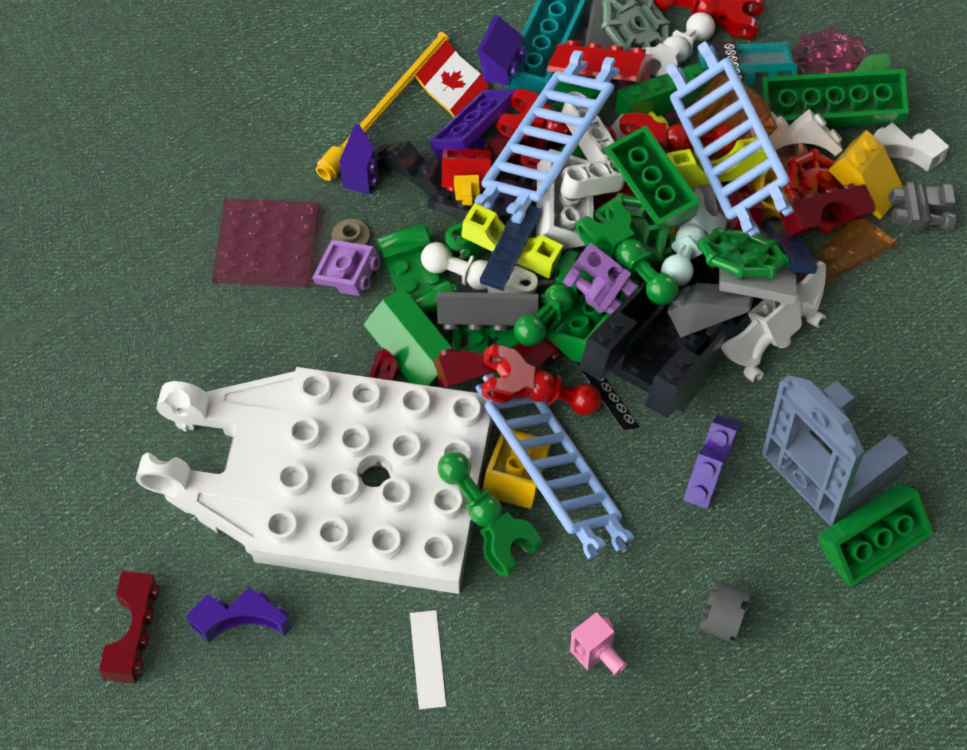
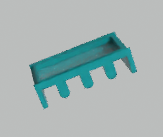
(760, 58)

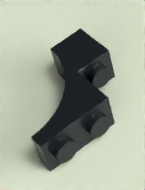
(407, 161)

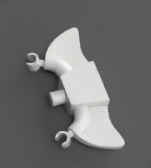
(776, 323)

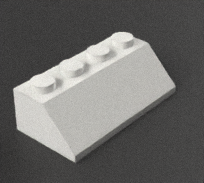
(560, 213)

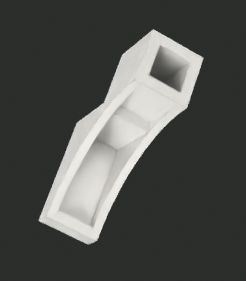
(806, 129)
(924, 149)

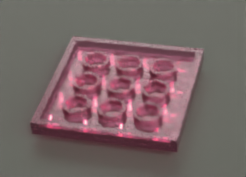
(266, 243)

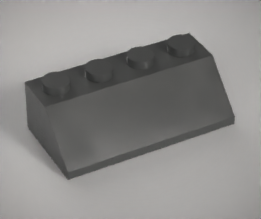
(483, 309)

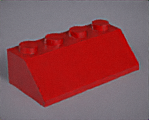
(632, 65)

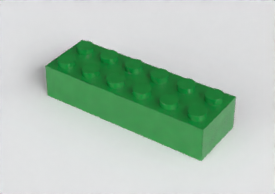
(841, 97)

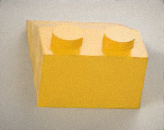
(869, 164)
(508, 476)

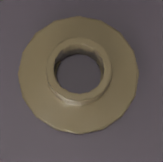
(351, 225)

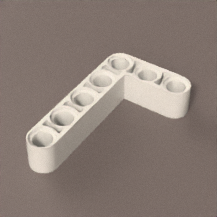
(600, 173)

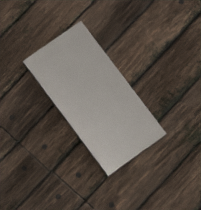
(779, 289)

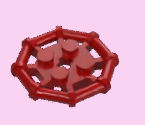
(811, 181)

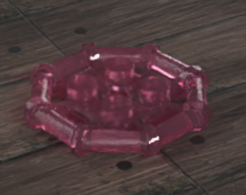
(821, 50)

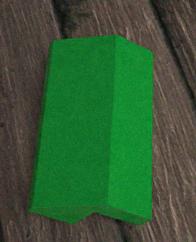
(408, 336)

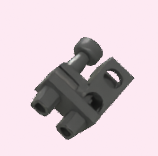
(923, 207)

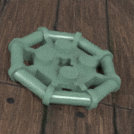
(627, 16)

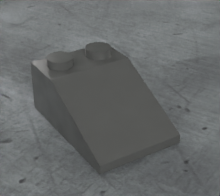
(705, 306)

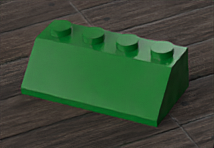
(653, 178)
(576, 326)
(876, 534)

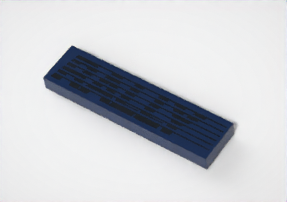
(793, 247)
(509, 249)

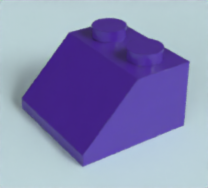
(501, 52)
(359, 163)

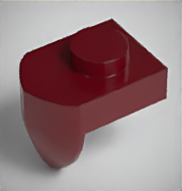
(384, 366)

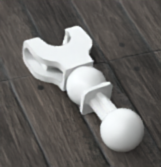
(680, 45)
(438, 258)

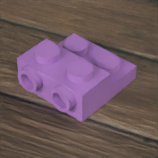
(347, 267)

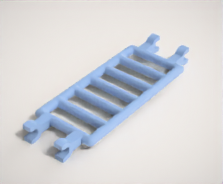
(569, 76)
(763, 141)
(582, 528)

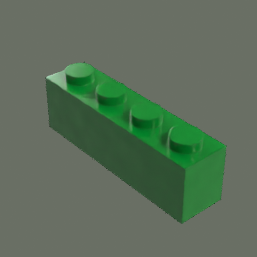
(656, 92)

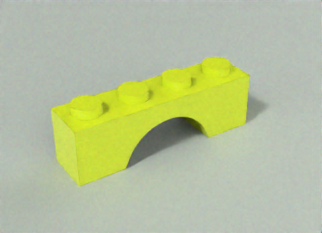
(694, 174)
(485, 229)

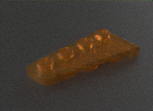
(852, 246)

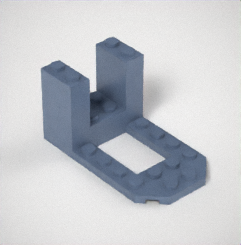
(794, 448)

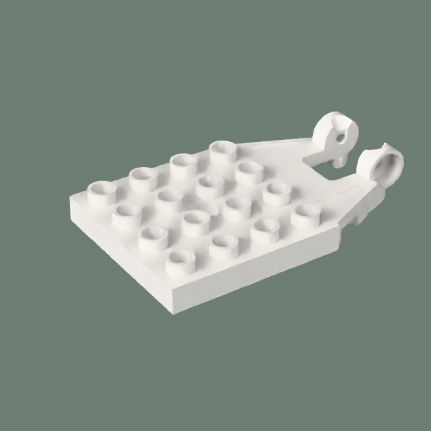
(298, 465)

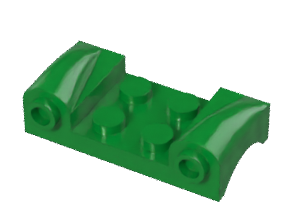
(402, 259)

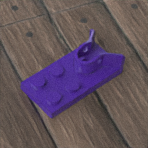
(469, 124)

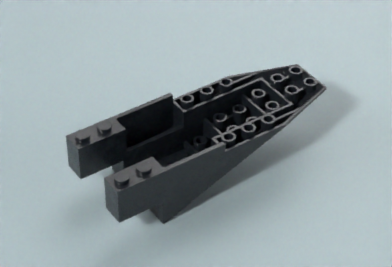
(649, 353)

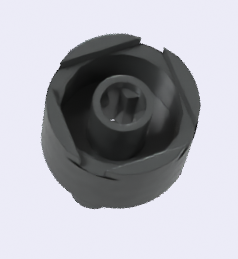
(726, 611)

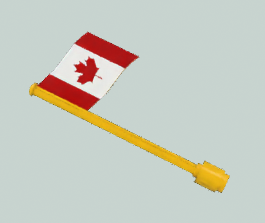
(443, 77)

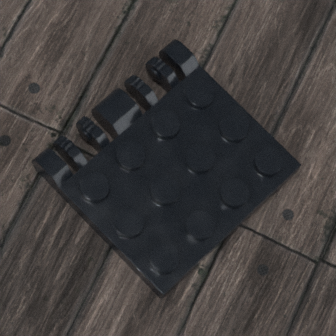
(446, 202)

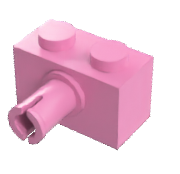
(594, 642)

